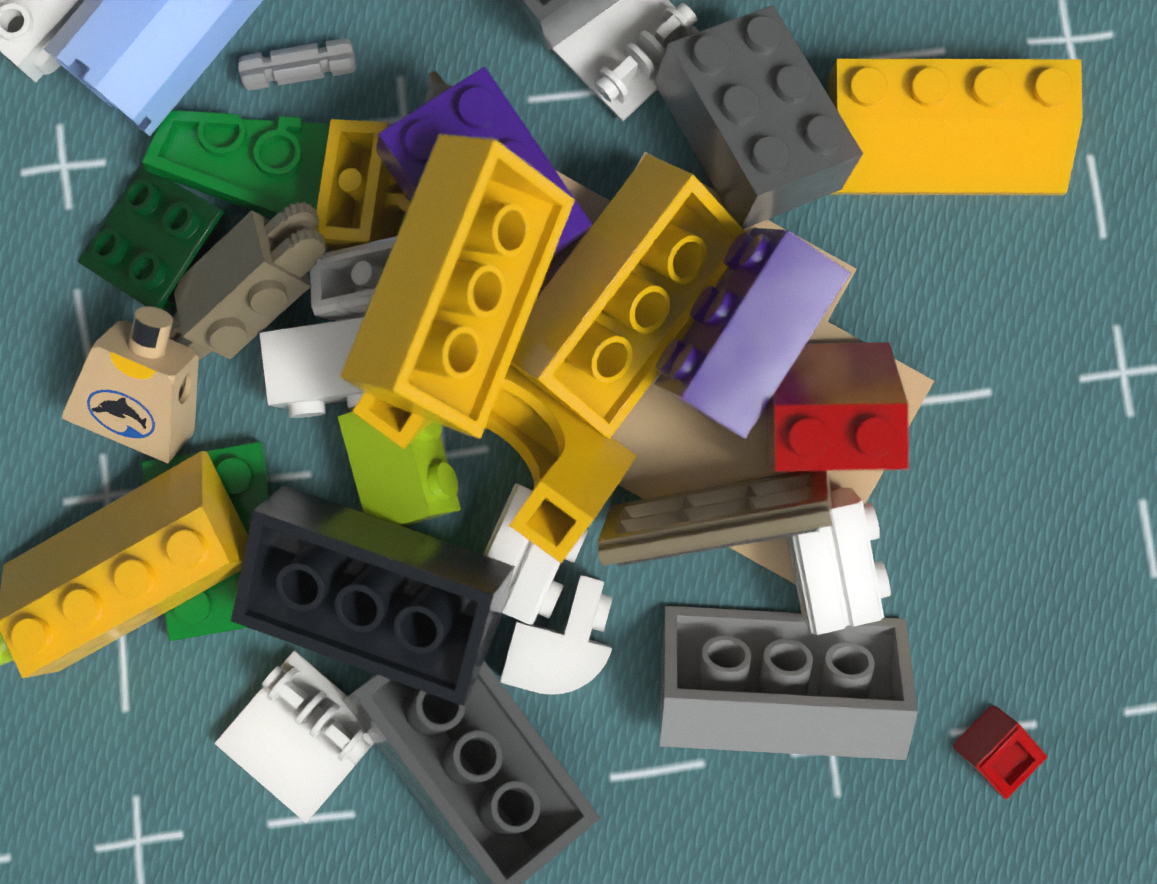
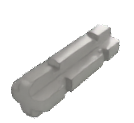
(297, 64)

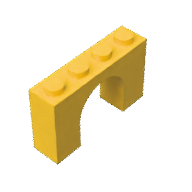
(567, 458)

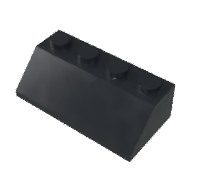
(370, 593)

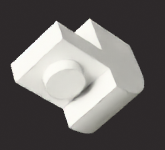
(556, 660)

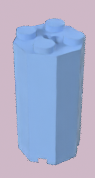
(146, 51)

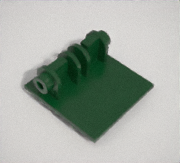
(153, 239)

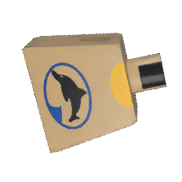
(138, 387)

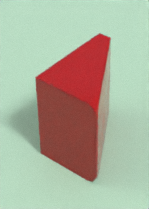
(1000, 751)

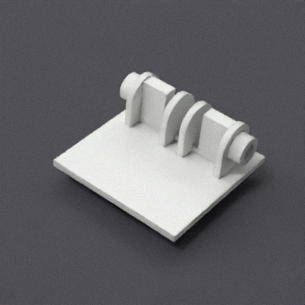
(624, 50)
(297, 736)

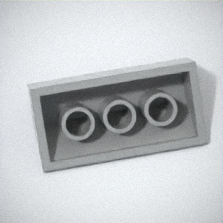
(779, 689)

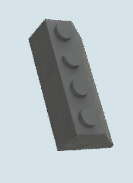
(477, 774)

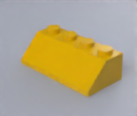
(960, 124)
(459, 284)
(626, 294)
(120, 568)

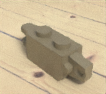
(246, 280)

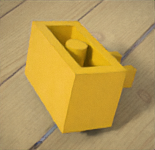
(357, 192)

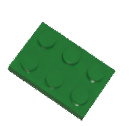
(248, 484)

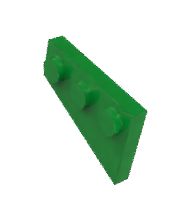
(241, 160)

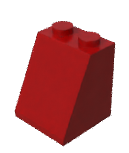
(839, 411)

